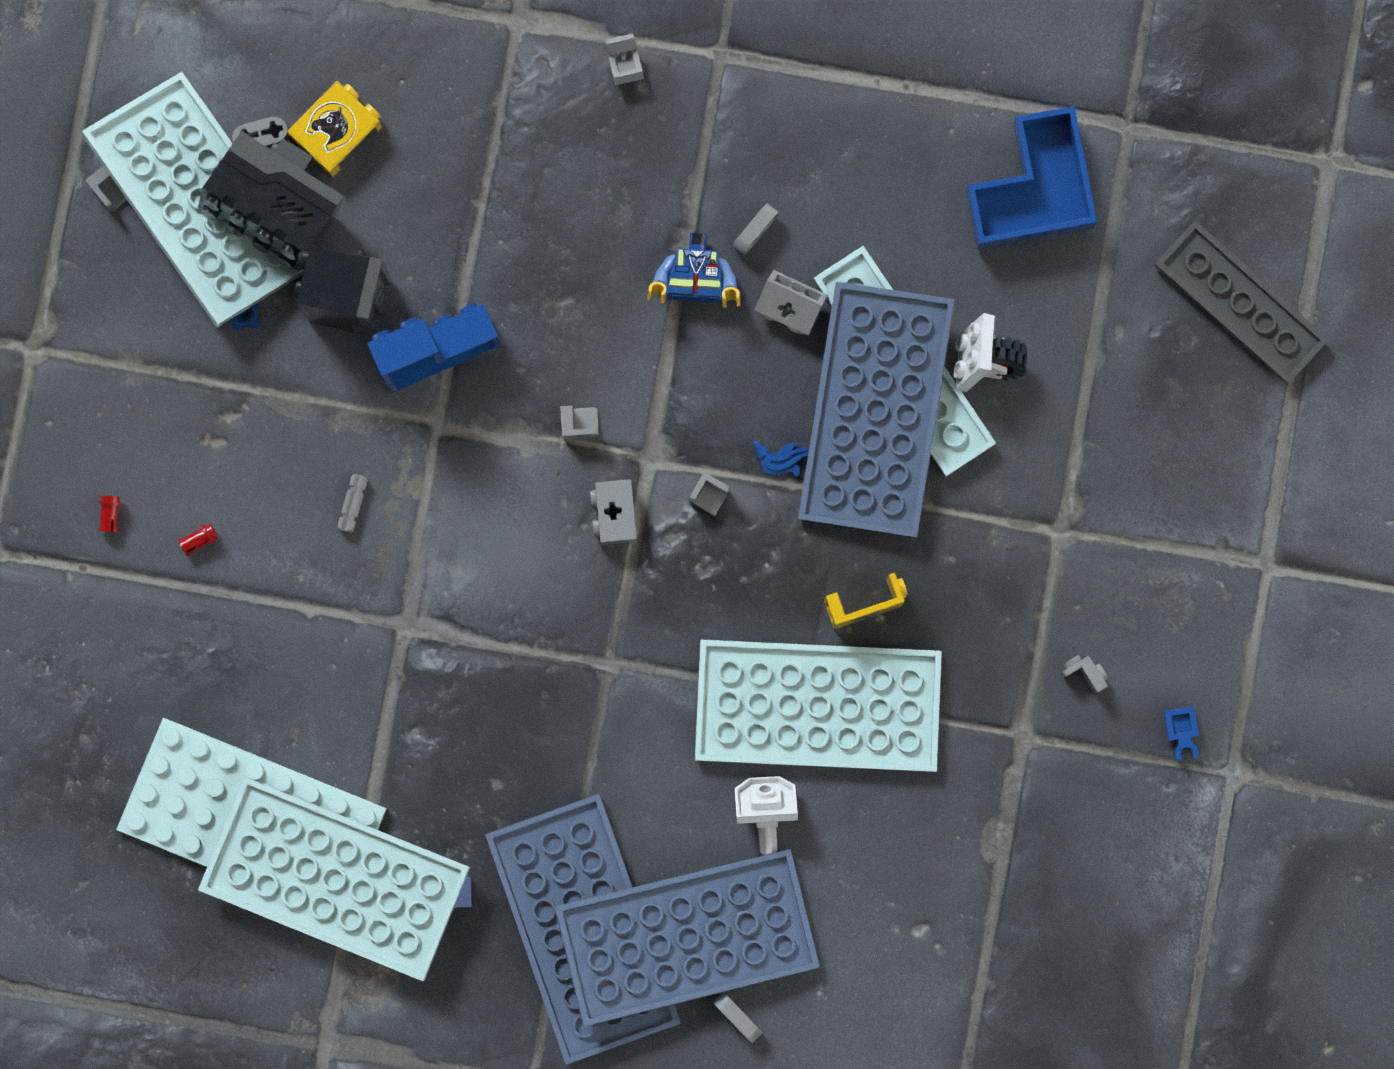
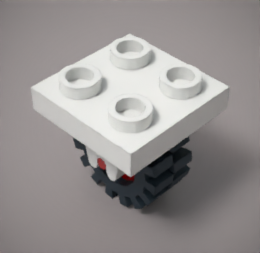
(987, 355)

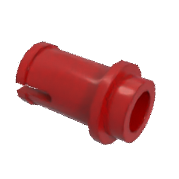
(109, 513)
(198, 539)

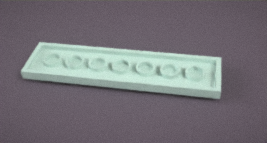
(958, 429)

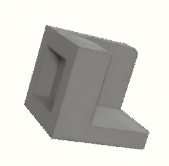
(106, 189)
(579, 422)
(709, 494)

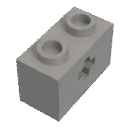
(804, 299)
(621, 495)

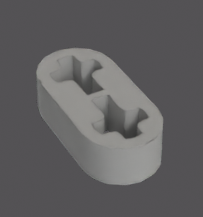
(262, 126)
(755, 229)
(737, 1017)

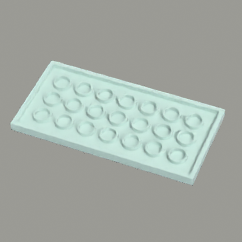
(160, 159)
(818, 705)
(193, 785)
(334, 878)

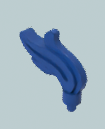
(781, 462)

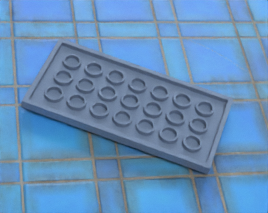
(876, 409)
(552, 863)
(686, 937)

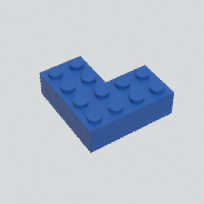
(1049, 196)
(421, 351)

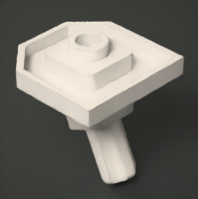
(765, 803)

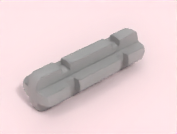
(352, 503)

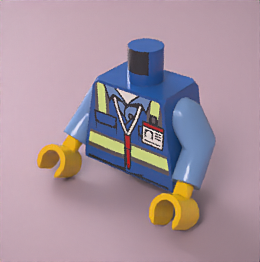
(695, 275)

